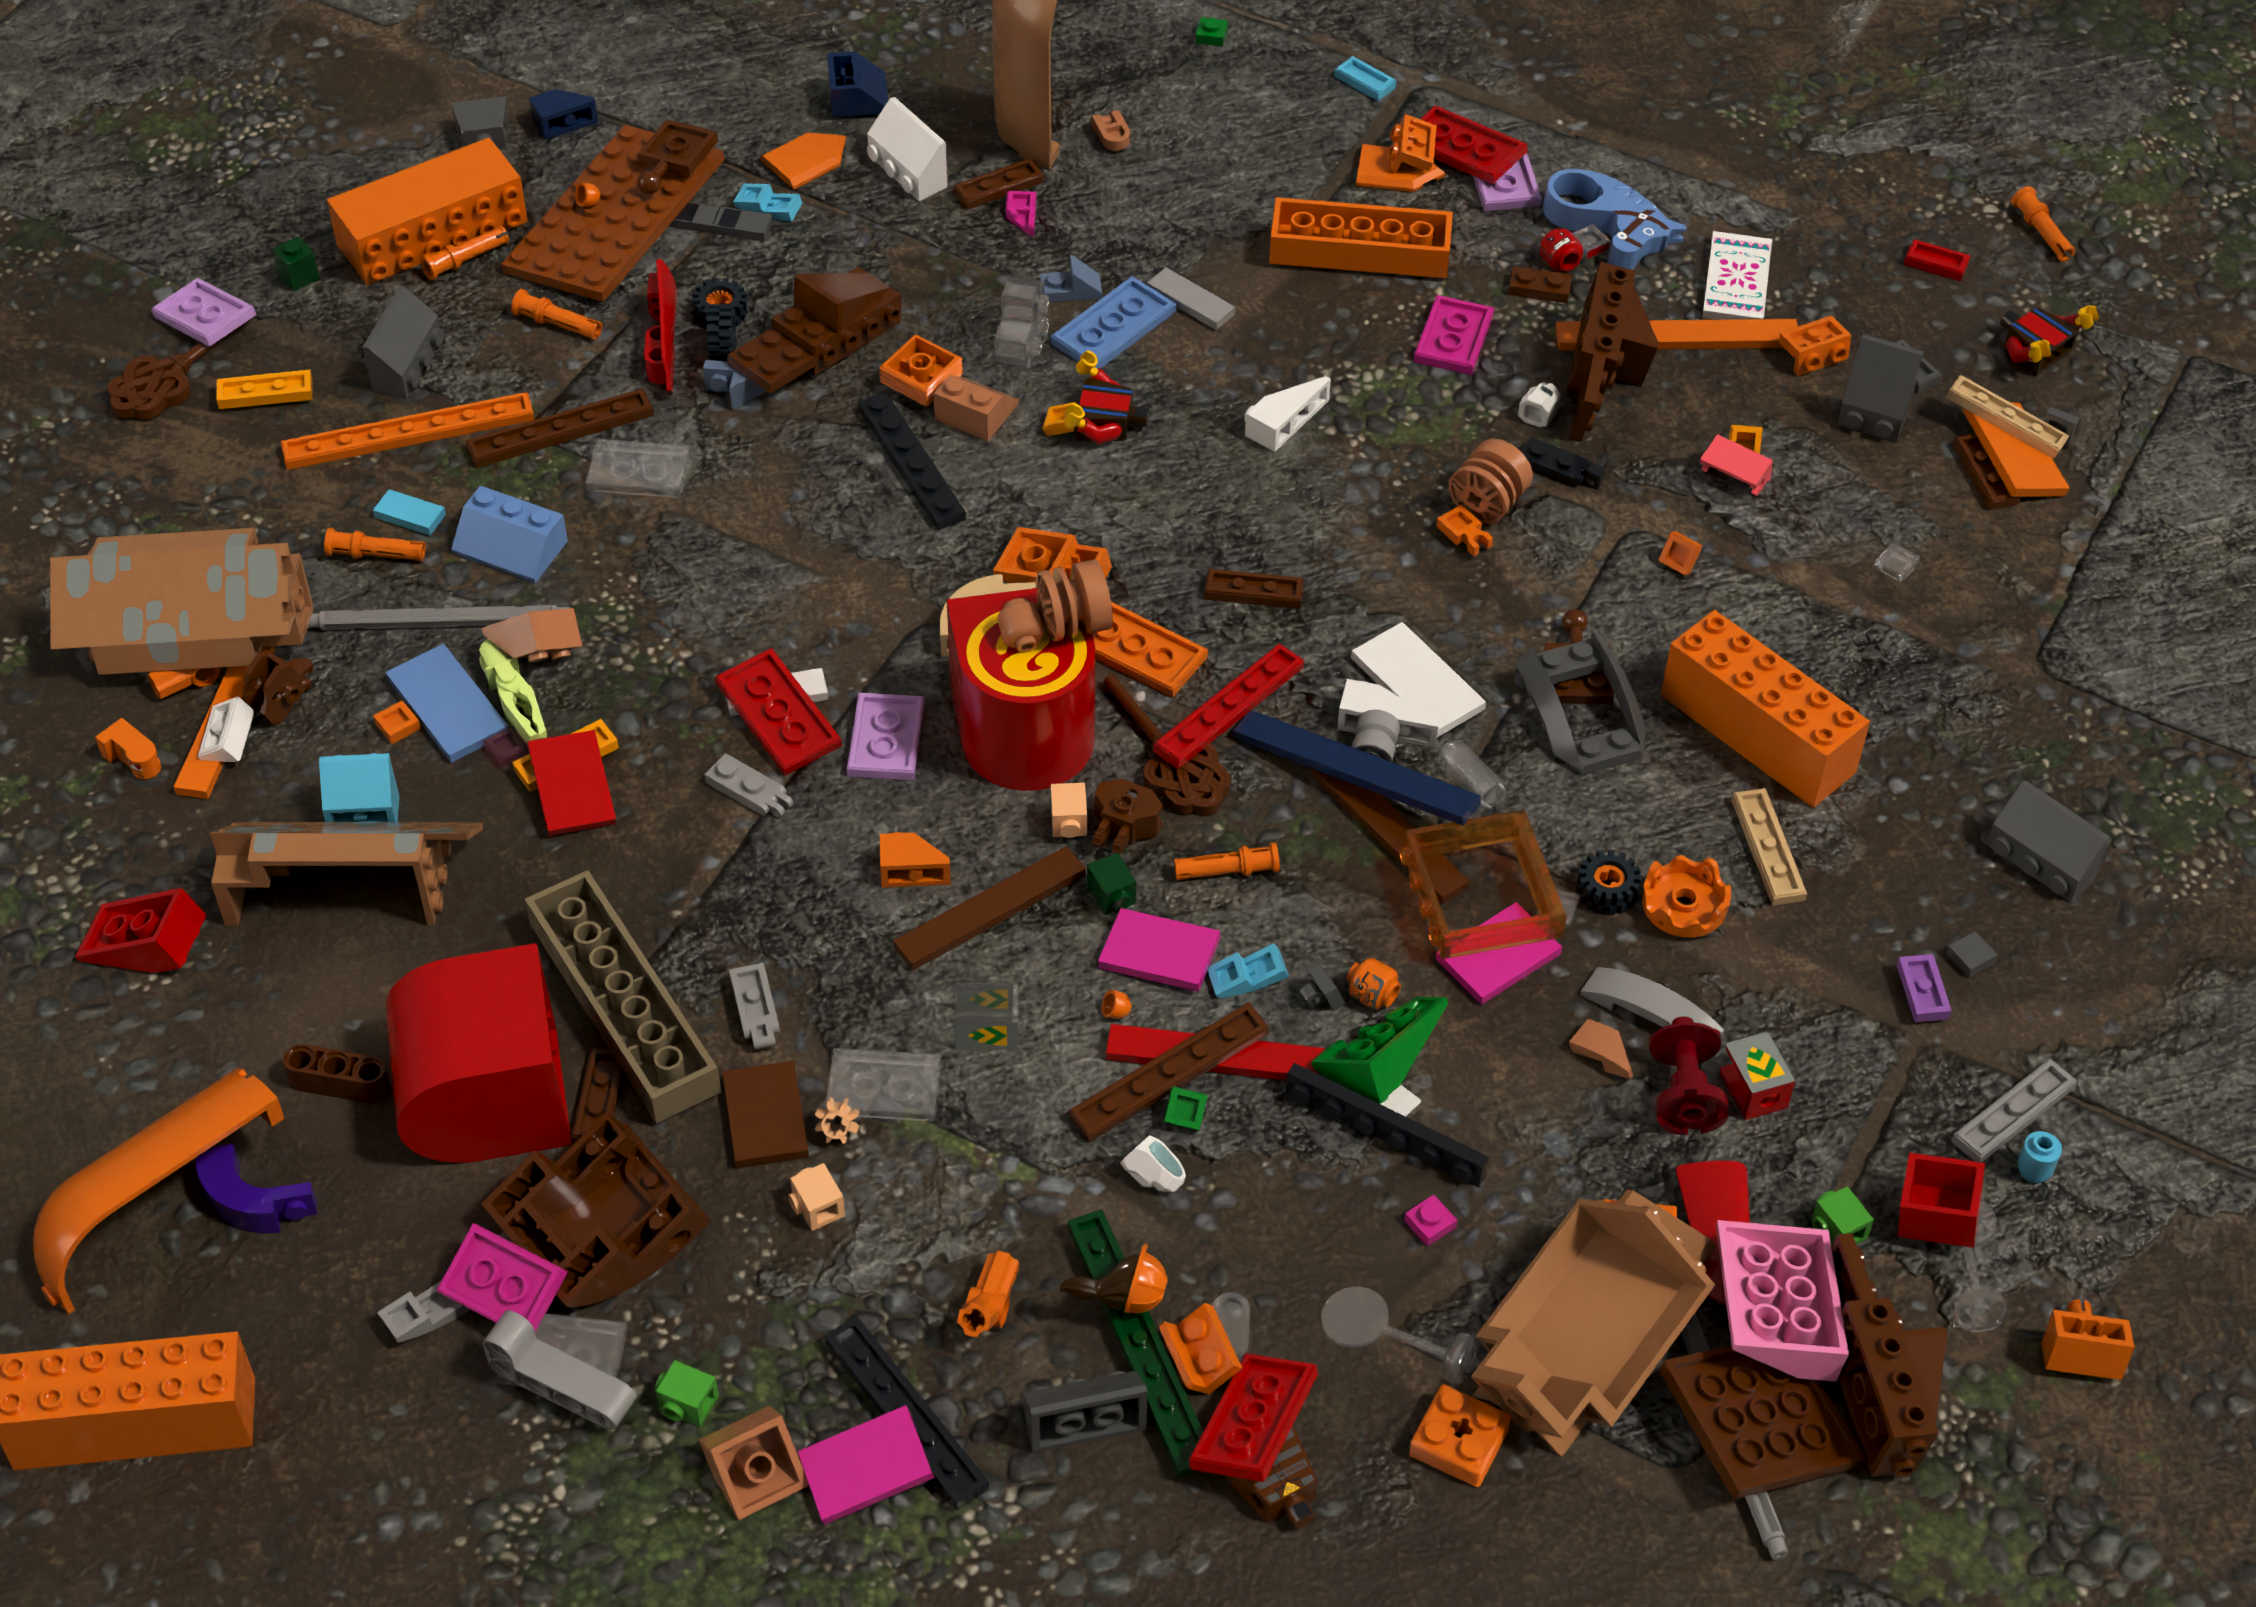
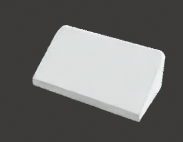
(226, 731)

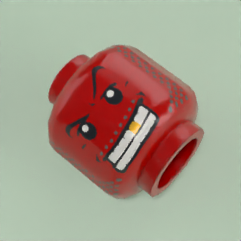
(1561, 250)

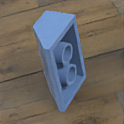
(509, 534)

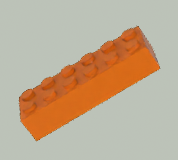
(1361, 237)

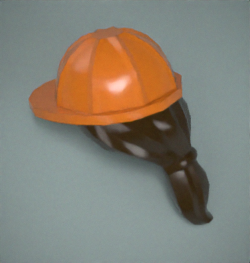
(1131, 1285)

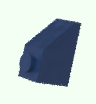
(562, 112)

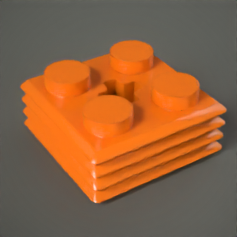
(919, 369)
(1474, 1452)

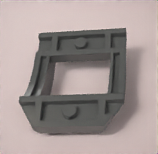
(1573, 661)

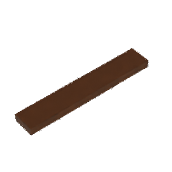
(559, 428)
(1389, 830)
(989, 908)
(1172, 1068)

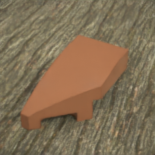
(1602, 1044)

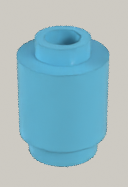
(2039, 1156)

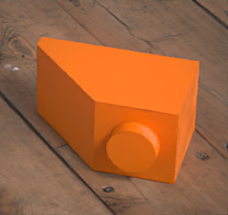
(911, 861)

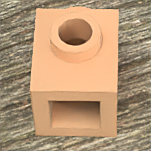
(1068, 810)
(816, 1197)

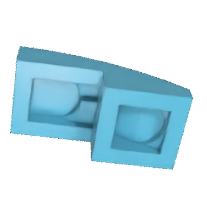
(762, 199)
(1243, 975)

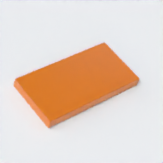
(2020, 465)
(1148, 652)

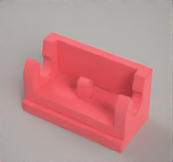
(1738, 463)

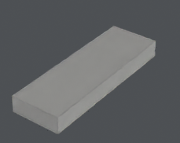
(1192, 298)

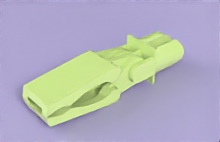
(514, 692)

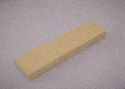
(2007, 416)
(1769, 847)

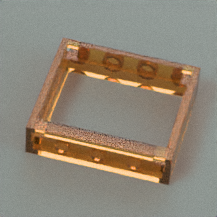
(1475, 833)

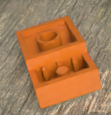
(1044, 550)

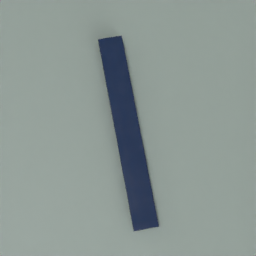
(1357, 767)

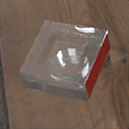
(1593, 241)

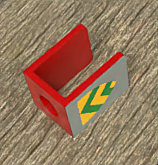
(1757, 1076)

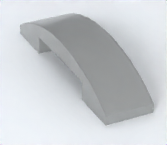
(1642, 997)
(419, 1315)

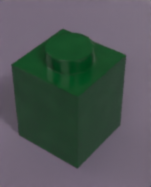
(296, 263)
(1111, 883)

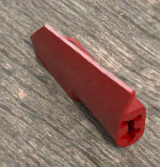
(659, 339)
(1711, 1194)

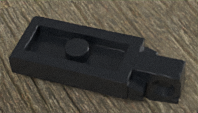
(1562, 465)

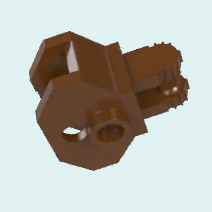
(277, 684)
(1125, 816)

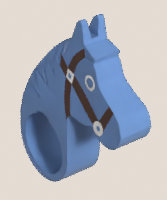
(1614, 209)

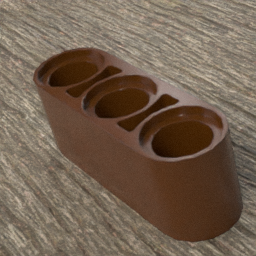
(337, 1073)

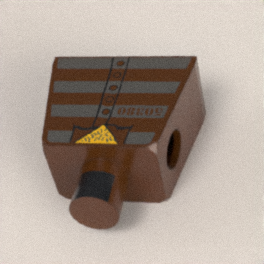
(1287, 1487)

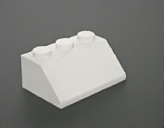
(908, 150)

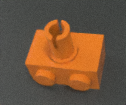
(2087, 1342)

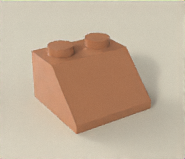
(972, 406)
(537, 634)
(754, 1462)

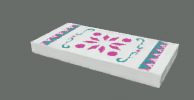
(1737, 277)

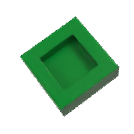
(1211, 31)
(1185, 1108)

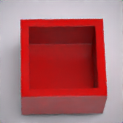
(1941, 1200)

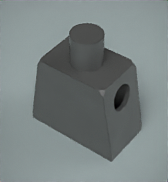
(482, 119)

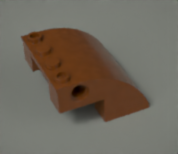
(598, 1212)

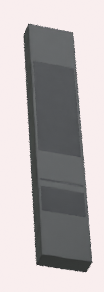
(724, 221)

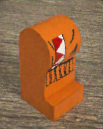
(131, 747)

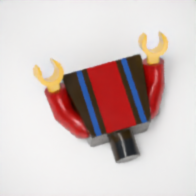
(2043, 338)
(1104, 406)

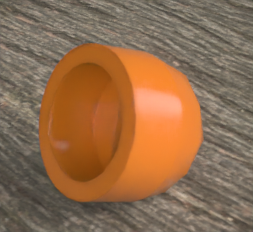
(587, 194)
(1116, 1005)

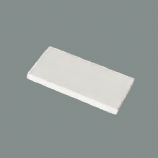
(1419, 676)

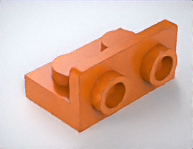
(1412, 143)
(1816, 344)
(1201, 1350)

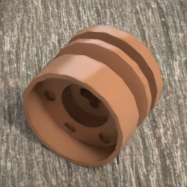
(1491, 480)
(1068, 601)

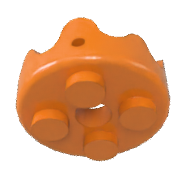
(1688, 879)

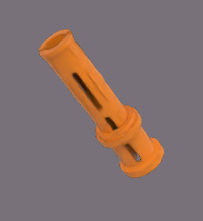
(2037, 215)
(452, 256)
(544, 311)
(360, 545)
(1242, 861)

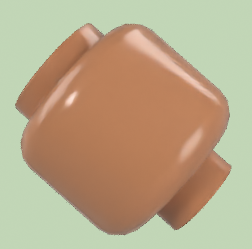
(1021, 624)

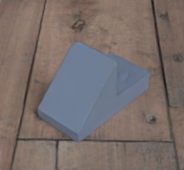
(1077, 284)
(724, 378)

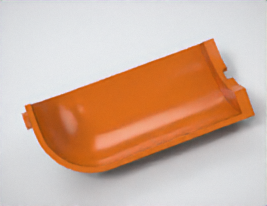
(140, 1164)

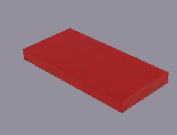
(1473, 146)
(778, 711)
(1254, 1417)

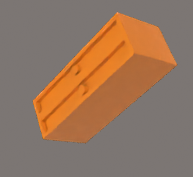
(425, 207)
(1764, 708)
(126, 1400)

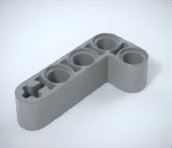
(555, 1375)

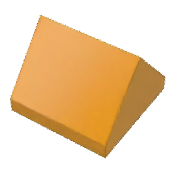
(1746, 436)

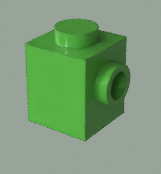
(1842, 1214)
(686, 1393)

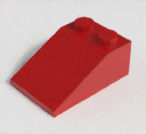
(144, 932)

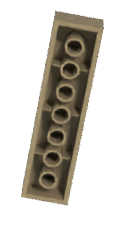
(623, 996)

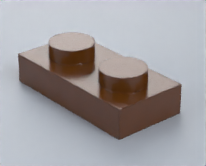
(1540, 284)

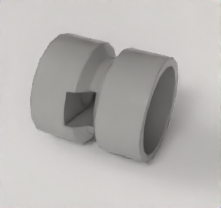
(1377, 734)

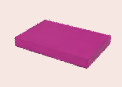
(1454, 335)
(1159, 949)
(1496, 970)
(500, 1276)
(865, 1464)

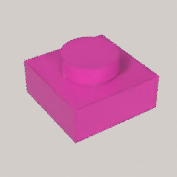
(1430, 1220)

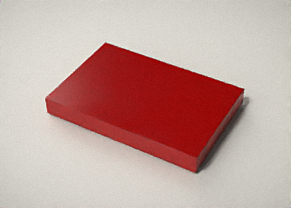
(571, 783)

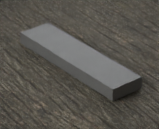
(2014, 1111)

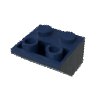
(855, 85)

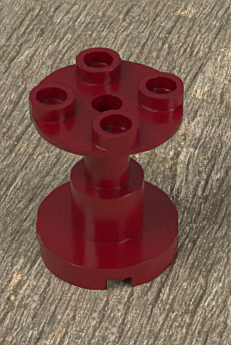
(1690, 1099)

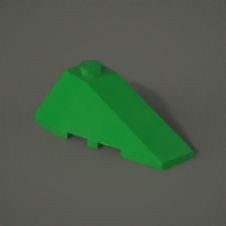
(1383, 1052)

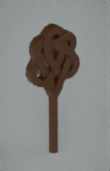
(153, 383)
(1208, 777)

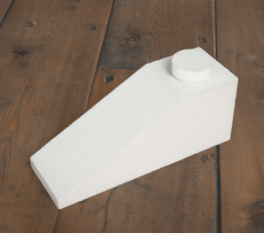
(1285, 412)
(1362, 696)

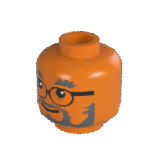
(1373, 983)

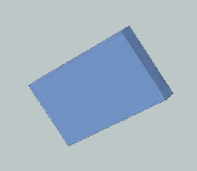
(1114, 322)
(446, 702)

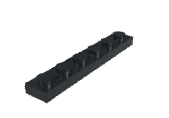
(912, 461)
(1387, 1125)
(890, 1390)

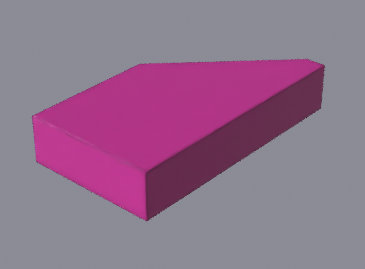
(1022, 210)

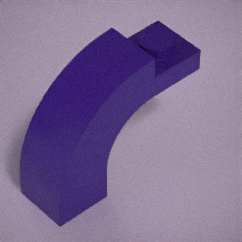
(246, 1205)

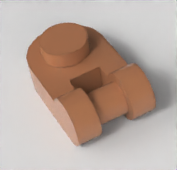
(1111, 130)

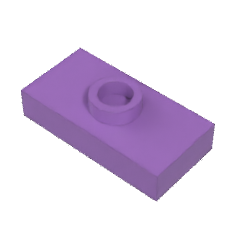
(1924, 988)

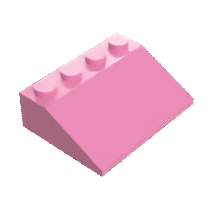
(1783, 1298)

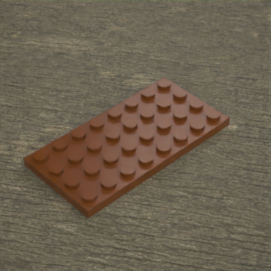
(598, 245)

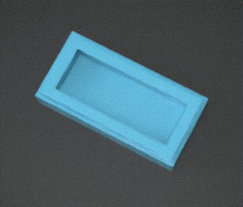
(1365, 78)
(409, 512)

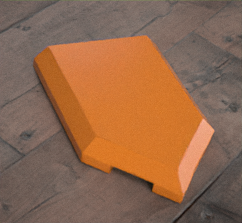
(805, 158)
(1376, 173)

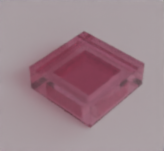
(506, 747)

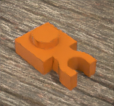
(1464, 527)

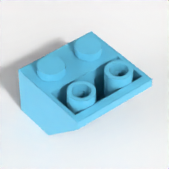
(358, 788)

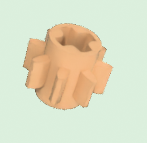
(837, 1131)

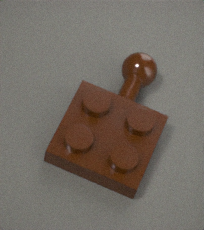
(676, 149)
(1584, 689)

